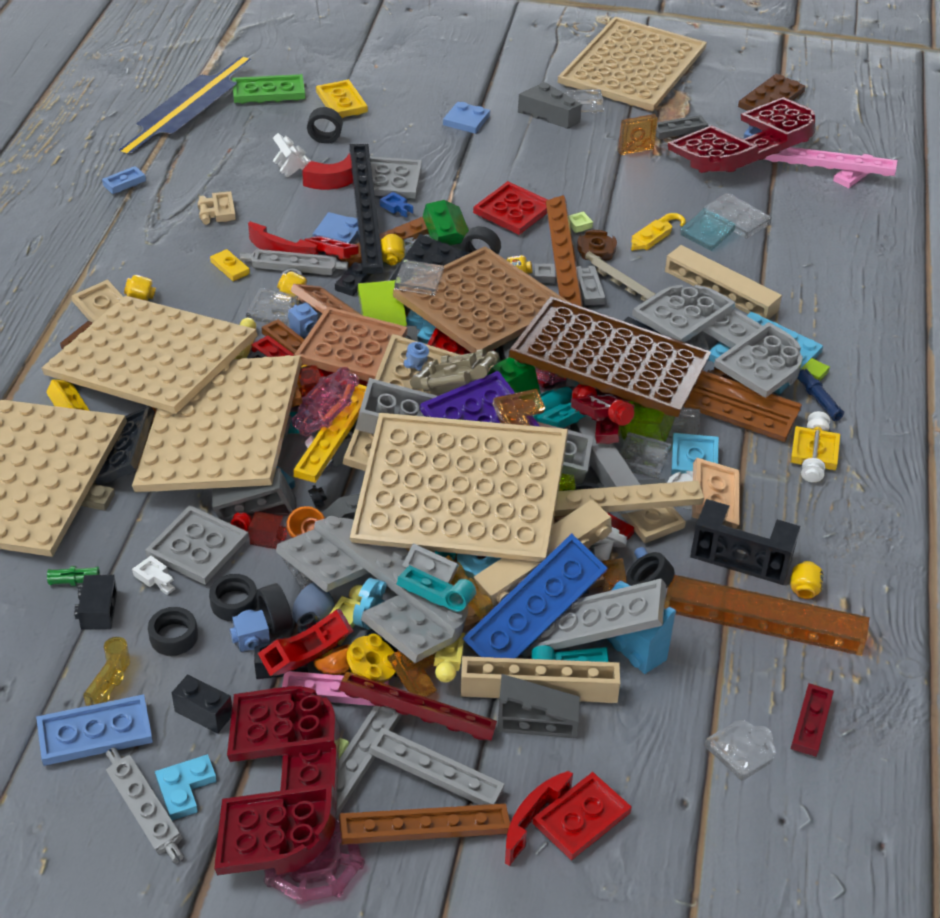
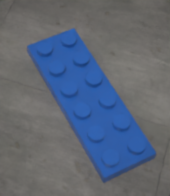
(536, 601)

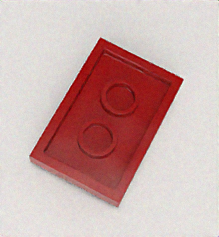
(582, 815)

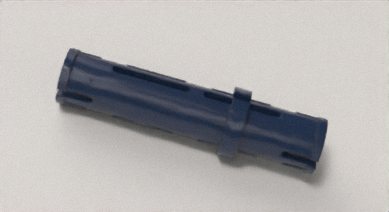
(815, 389)

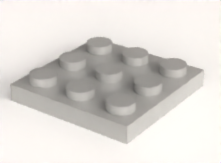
(395, 176)
(197, 544)

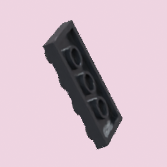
(128, 447)

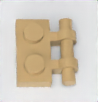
(222, 210)

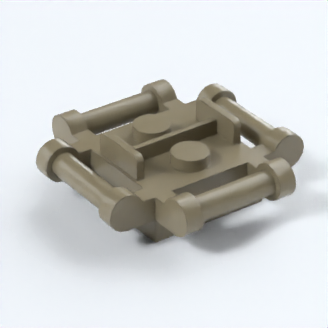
(454, 371)

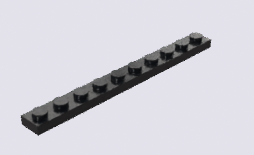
(366, 209)

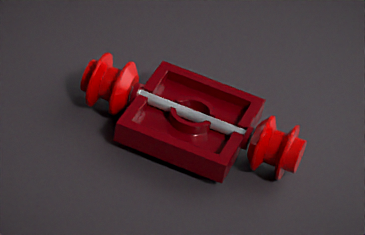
(601, 406)

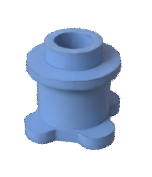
(416, 355)

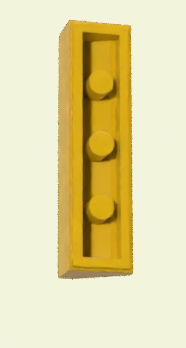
(65, 395)

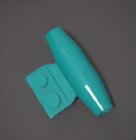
(558, 408)

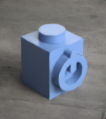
(302, 319)
(249, 630)

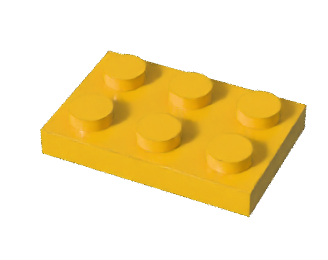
(342, 98)

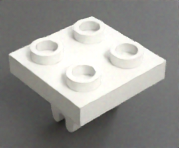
(290, 157)

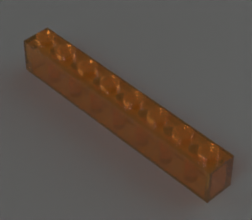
(768, 614)

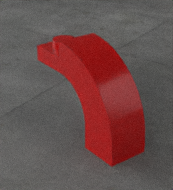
(327, 176)
(307, 646)

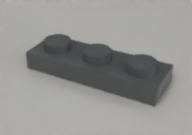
(680, 126)

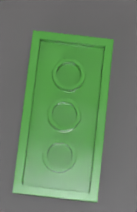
(268, 88)

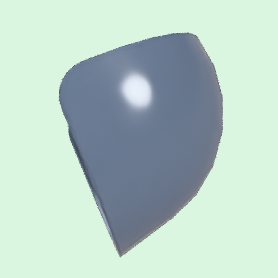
(314, 600)

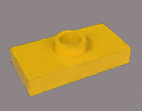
(230, 265)

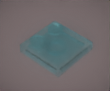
(708, 229)

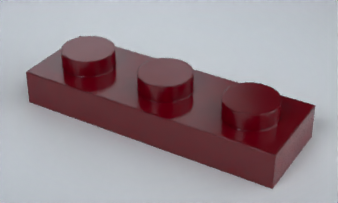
(812, 720)

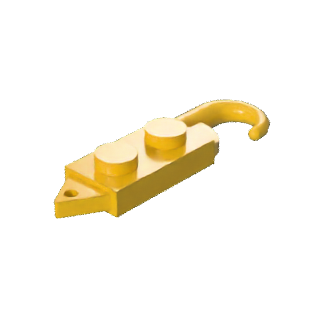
(655, 232)

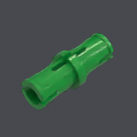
(70, 576)

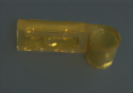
(111, 673)

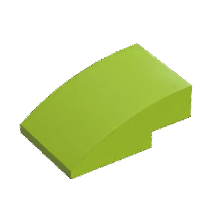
(378, 302)

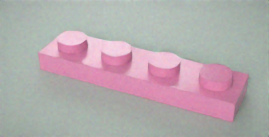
(325, 686)

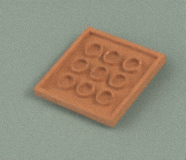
(348, 342)

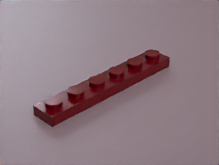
(425, 708)

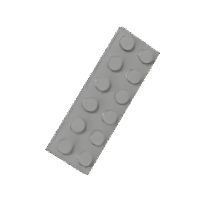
(606, 616)

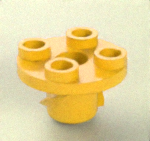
(369, 658)

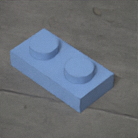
(124, 180)

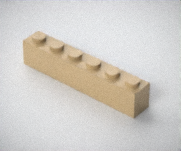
(702, 271)
(586, 523)
(581, 678)

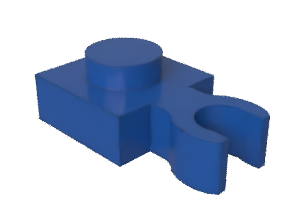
(394, 203)

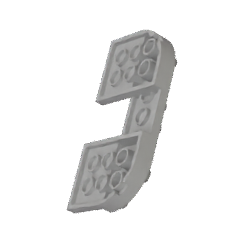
(758, 355)
(406, 620)

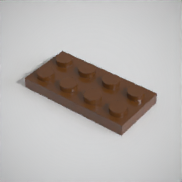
(771, 90)

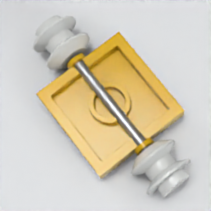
(815, 447)

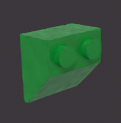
(445, 222)
(518, 375)

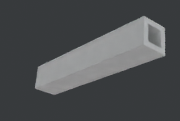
(606, 459)

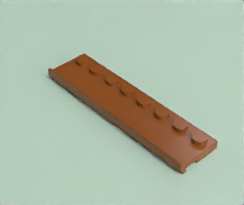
(743, 406)

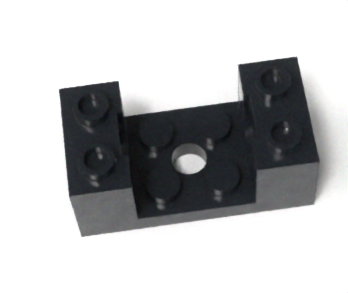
(764, 556)

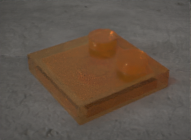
(637, 134)

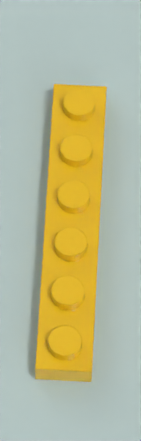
(329, 440)

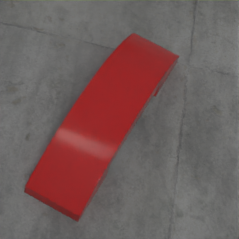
(265, 241)
(530, 807)

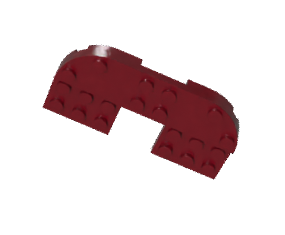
(714, 150)
(298, 821)

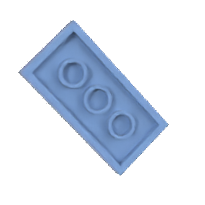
(93, 729)

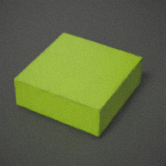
(817, 369)

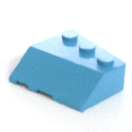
(646, 647)

